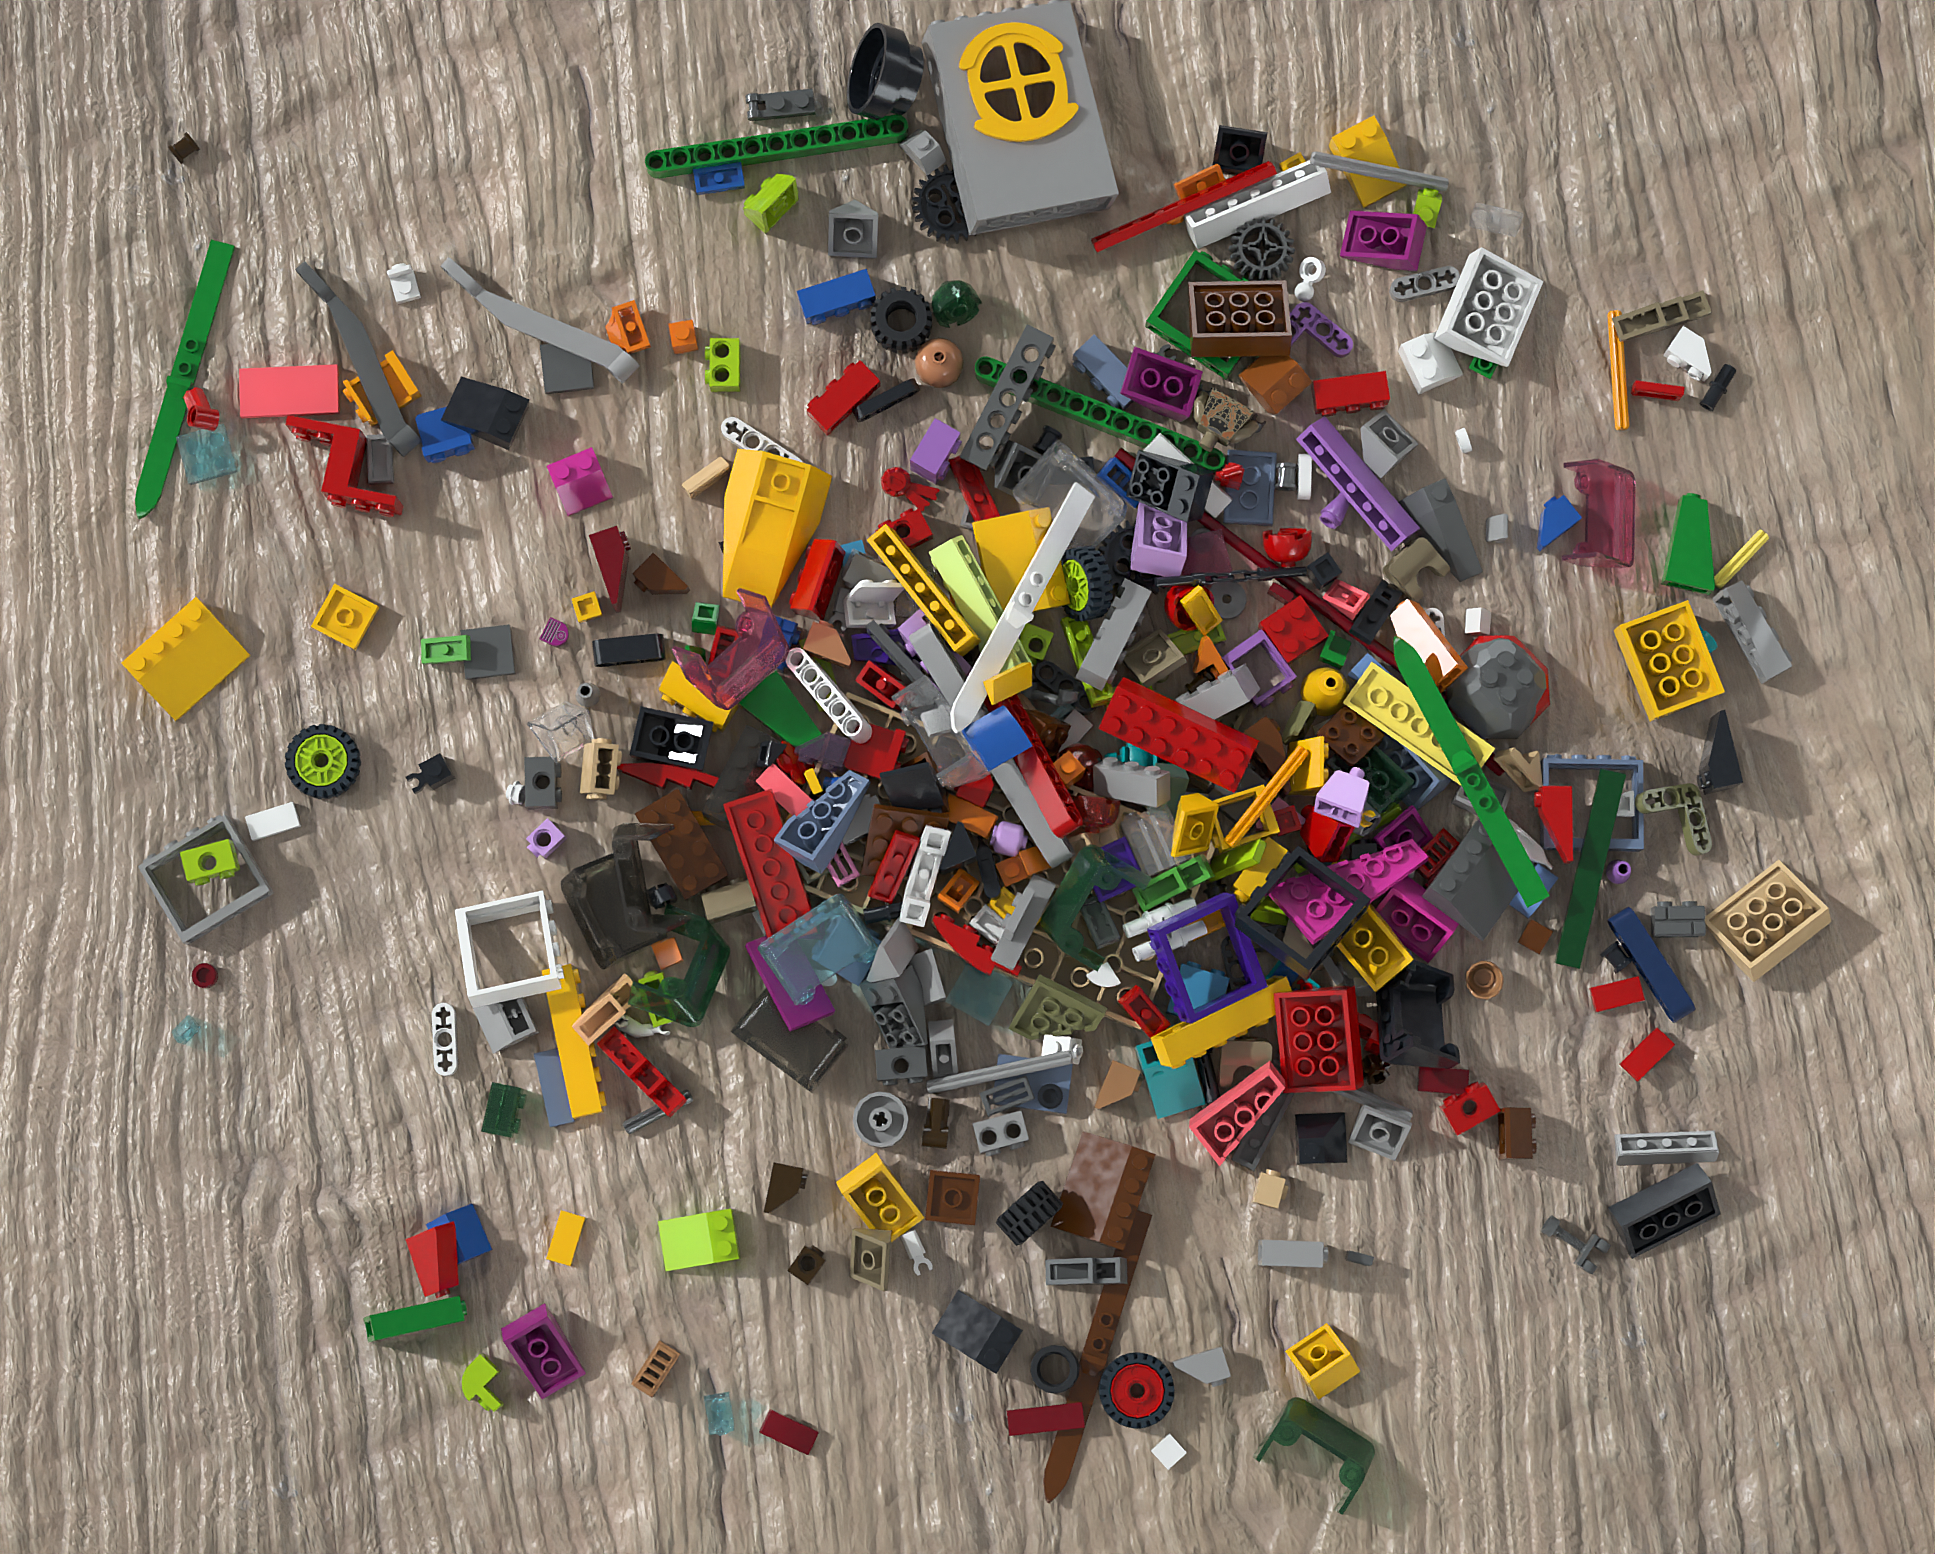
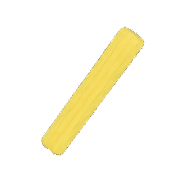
(1740, 558)

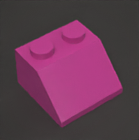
(579, 481)

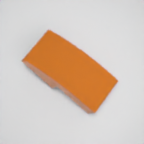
(973, 817)

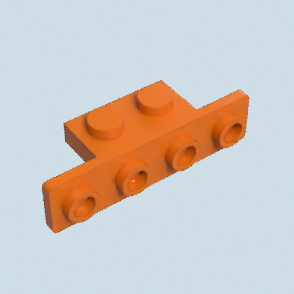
(1196, 183)

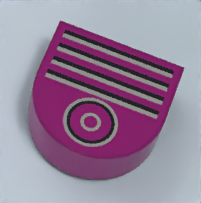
(555, 633)

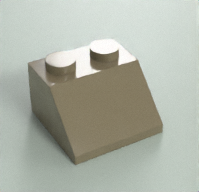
(728, 901)

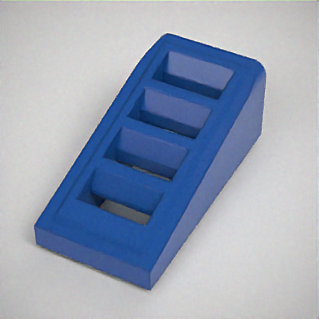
(1121, 469)

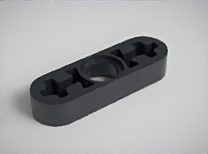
(886, 400)

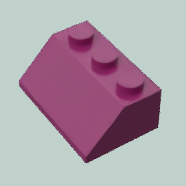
(1415, 920)

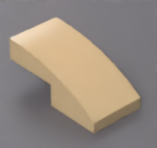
(1105, 837)

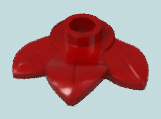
(789, 763)

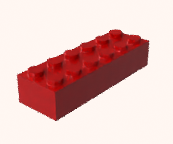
(1178, 734)

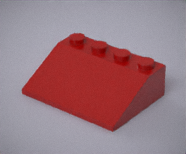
(1319, 1039)

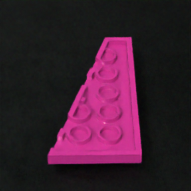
(1318, 908)

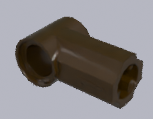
(936, 1129)

